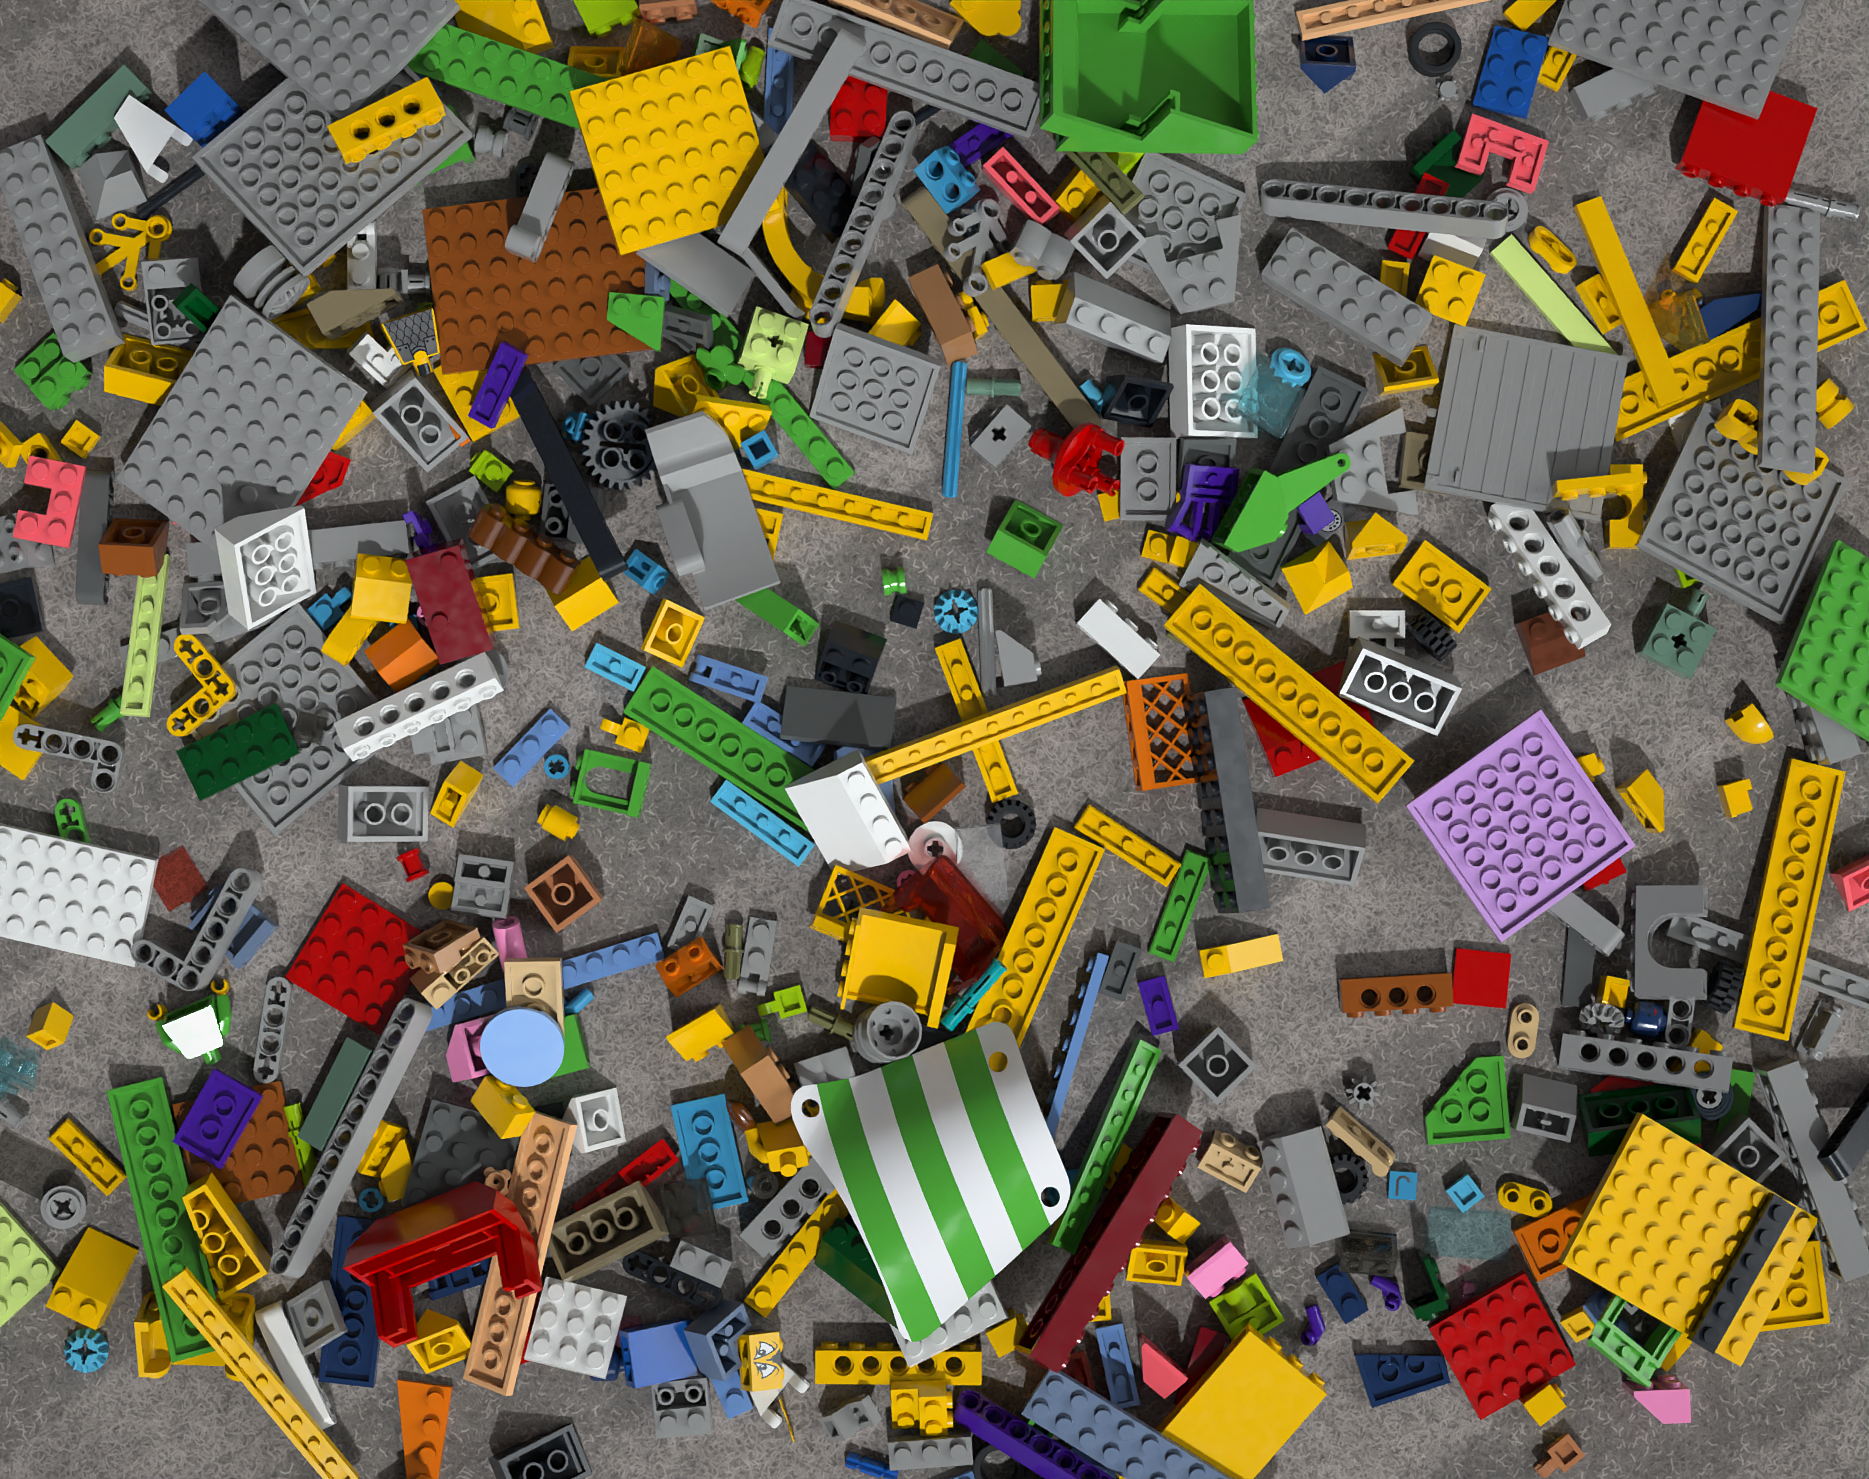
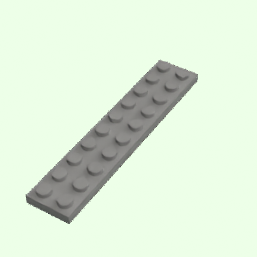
(912, 67)
(1789, 339)

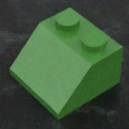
(1024, 538)

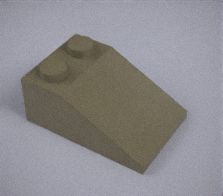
(346, 310)

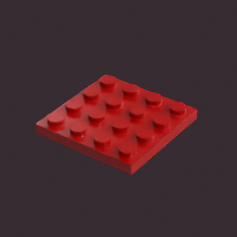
(357, 959)
(1501, 1344)

